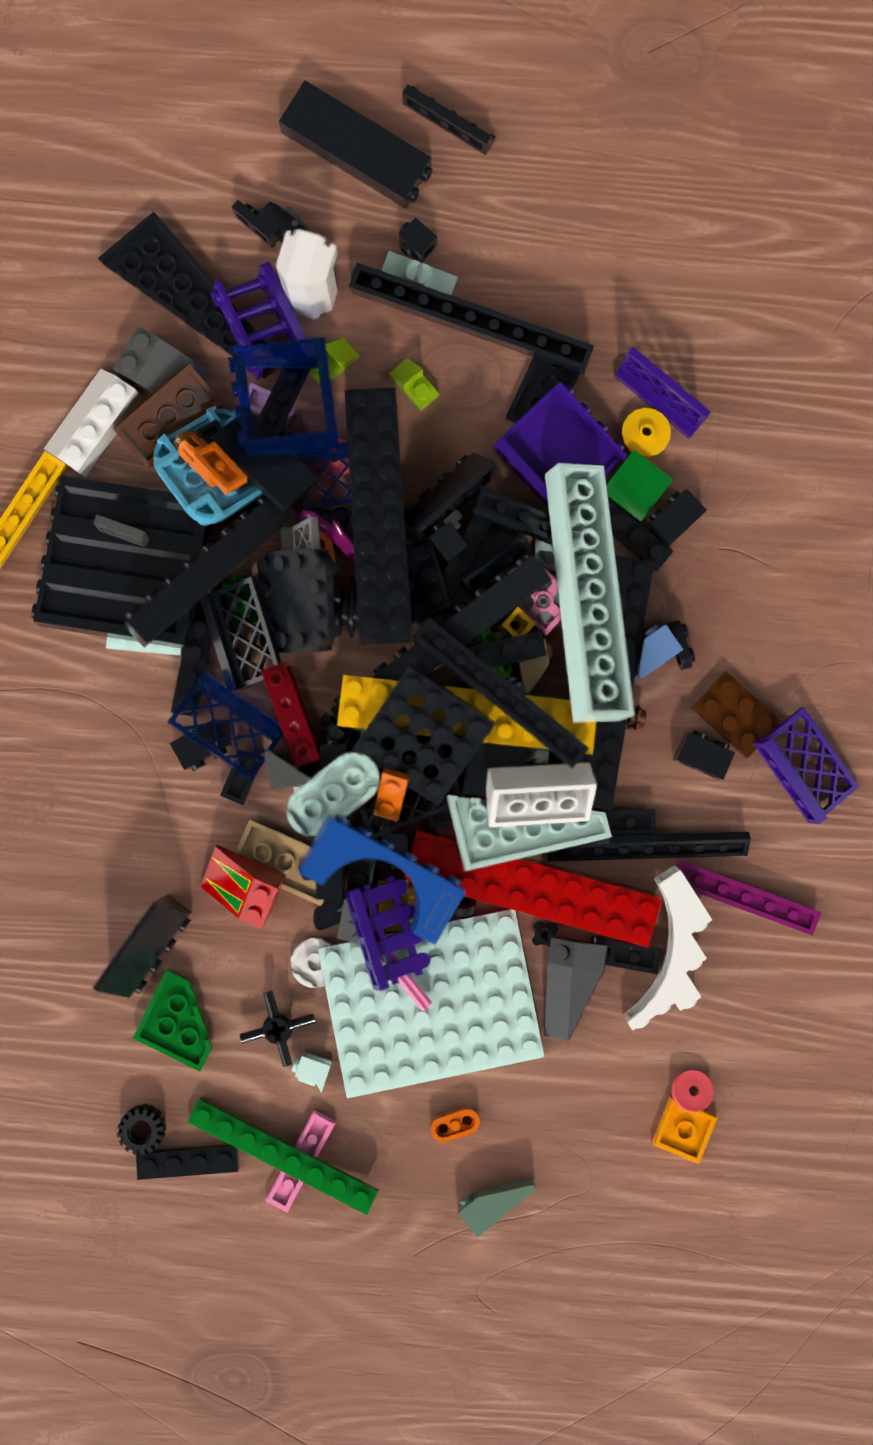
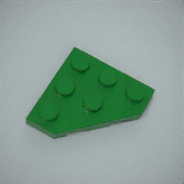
(175, 1022)

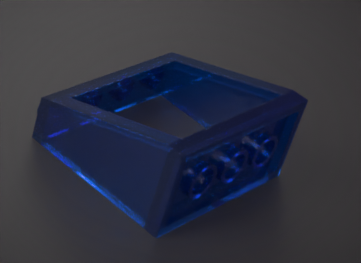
(300, 354)

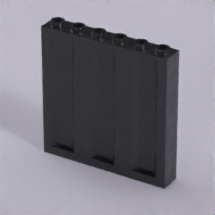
(99, 578)

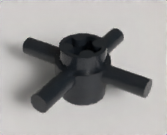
(282, 1020)

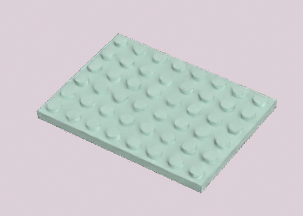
(477, 1015)

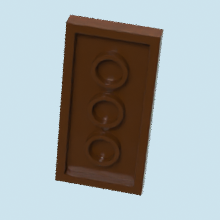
(166, 411)

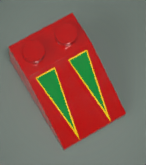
(242, 885)

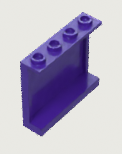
(556, 433)

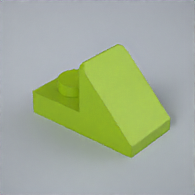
(340, 356)
(413, 383)

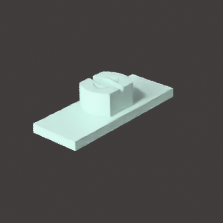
(419, 273)

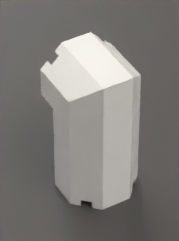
(308, 273)

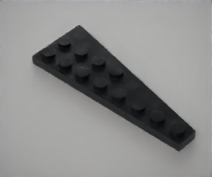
(169, 275)

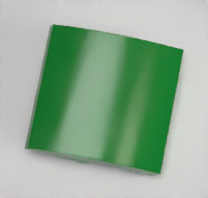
(637, 486)

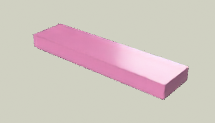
(310, 1140)

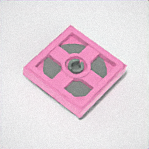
(544, 606)

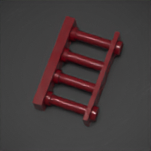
(292, 714)

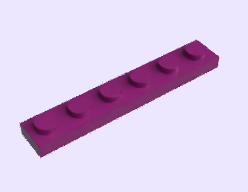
(750, 898)

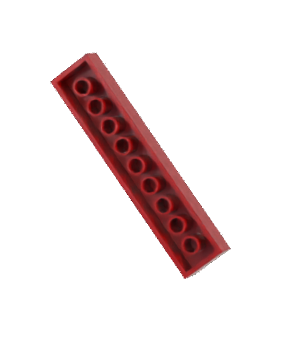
(547, 891)

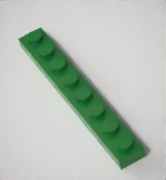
(283, 1156)

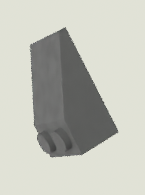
(151, 361)

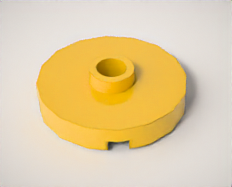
(634, 439)

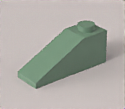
(491, 1203)

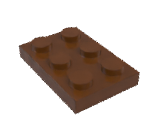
(735, 714)

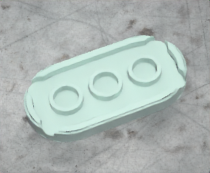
(333, 791)

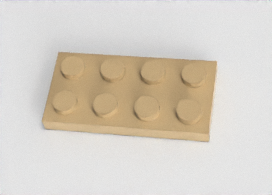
(278, 853)

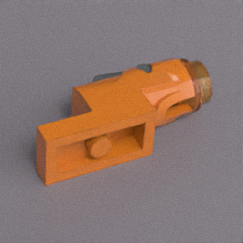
(209, 462)

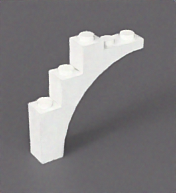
(682, 954)

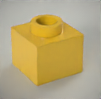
(523, 622)

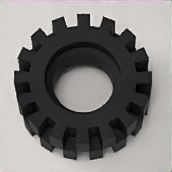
(126, 1129)

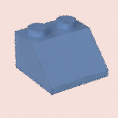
(655, 649)

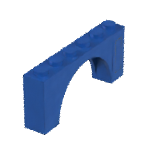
(341, 843)

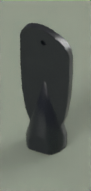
(328, 914)

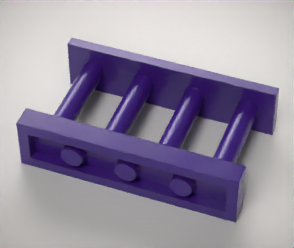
(276, 302)

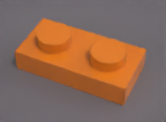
(391, 794)

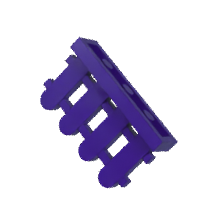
(384, 946)

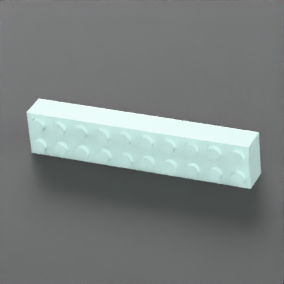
(588, 593)

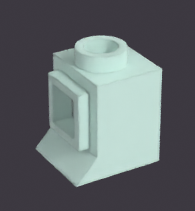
(312, 1069)

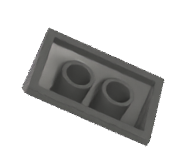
(283, 771)

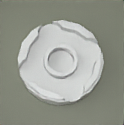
(303, 968)

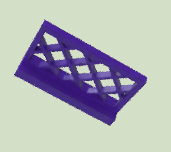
(661, 393)
(795, 783)

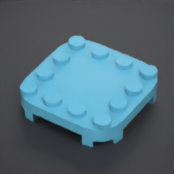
(192, 492)

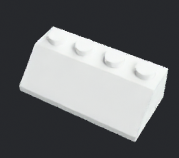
(91, 422)
(539, 794)

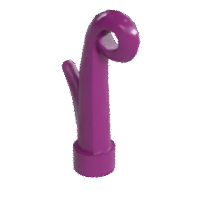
(333, 532)

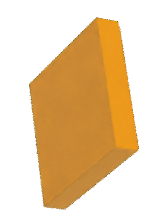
(684, 1131)

